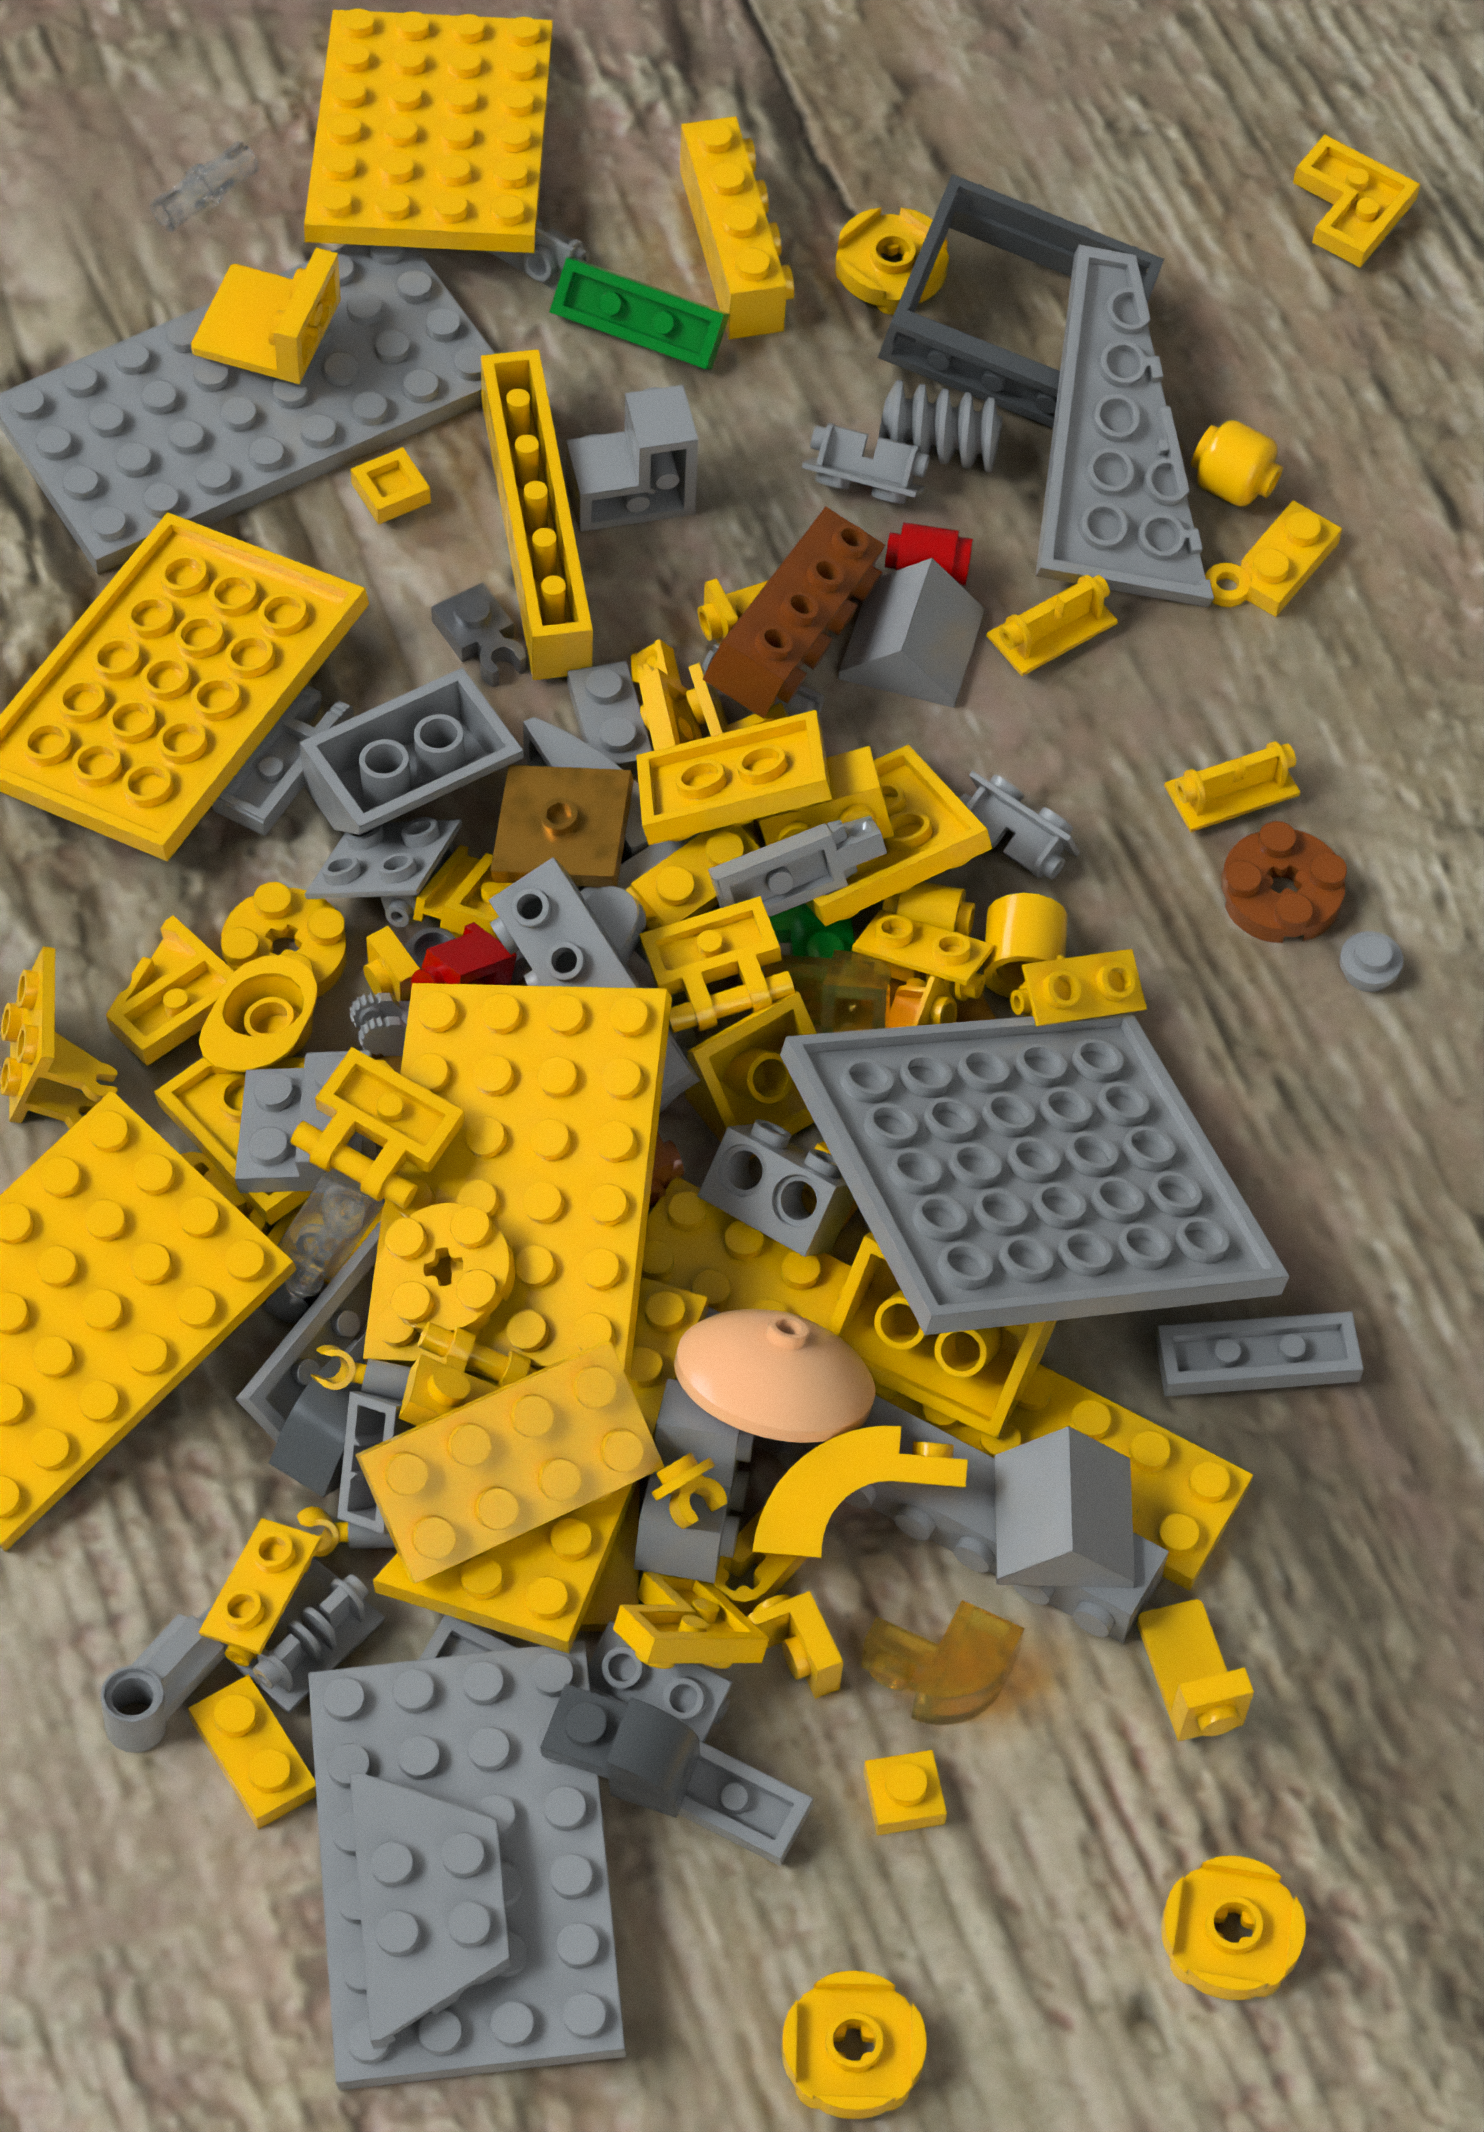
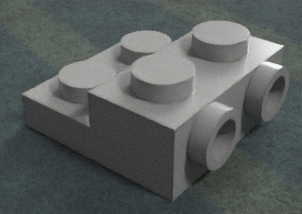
(271, 1110)

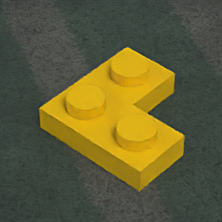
(1364, 195)
(687, 1624)

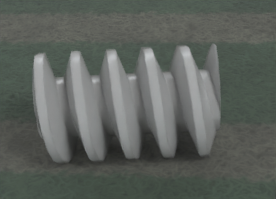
(943, 425)

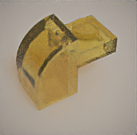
(840, 991)
(950, 1678)

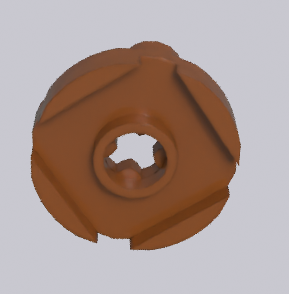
(1287, 854)

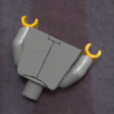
(370, 1420)

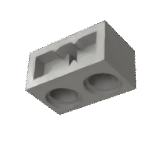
(776, 1201)

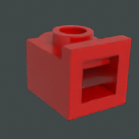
(467, 960)

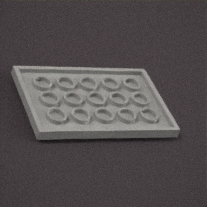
(474, 1738)

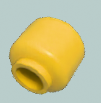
(1236, 463)

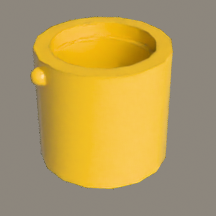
(1023, 932)

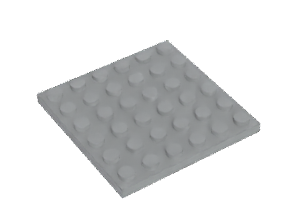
(1030, 1171)

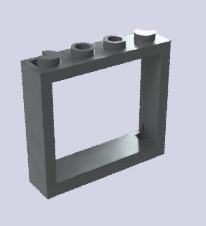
(968, 361)

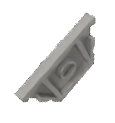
(425, 1901)

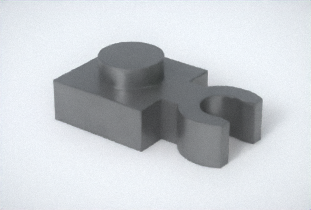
(479, 627)

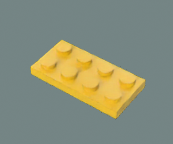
(510, 1461)

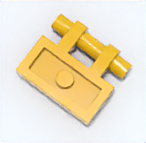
(711, 949)
(387, 1110)
(443, 1385)

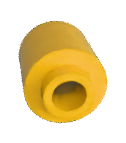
(935, 906)

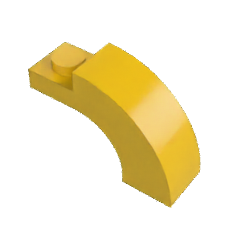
(822, 1478)

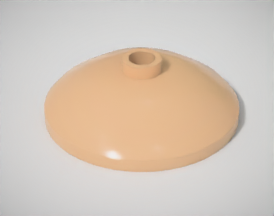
(775, 1375)

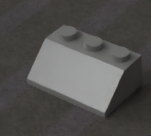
(405, 753)

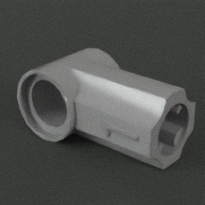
(159, 1679)

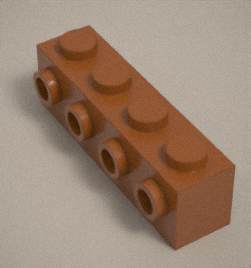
(795, 612)

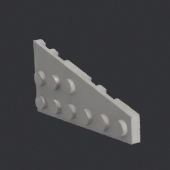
(1115, 455)

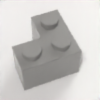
(640, 471)
(697, 1549)

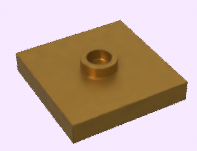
(566, 816)

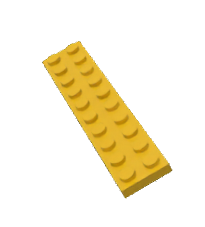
(1177, 1488)

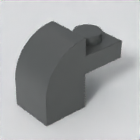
(314, 1434)
(632, 1745)

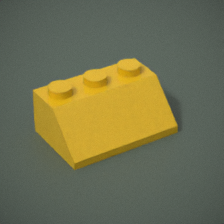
(961, 1373)

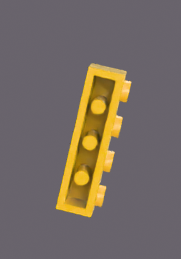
(734, 227)

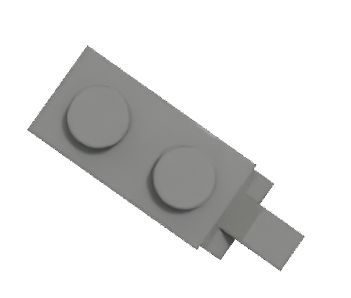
(799, 865)

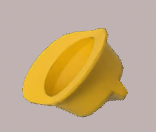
(260, 1015)

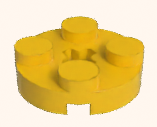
(875, 279)
(286, 913)
(417, 1246)
(1223, 1967)
(844, 2086)

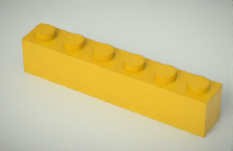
(536, 514)

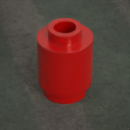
(926, 542)

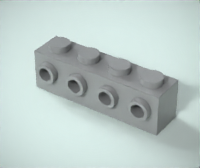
(570, 948)

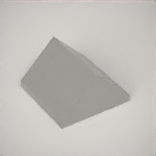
(914, 635)
(1063, 1513)

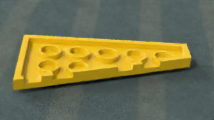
(547, 1576)

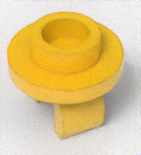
(681, 1481)

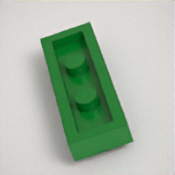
(639, 313)

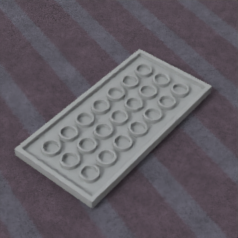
(197, 438)

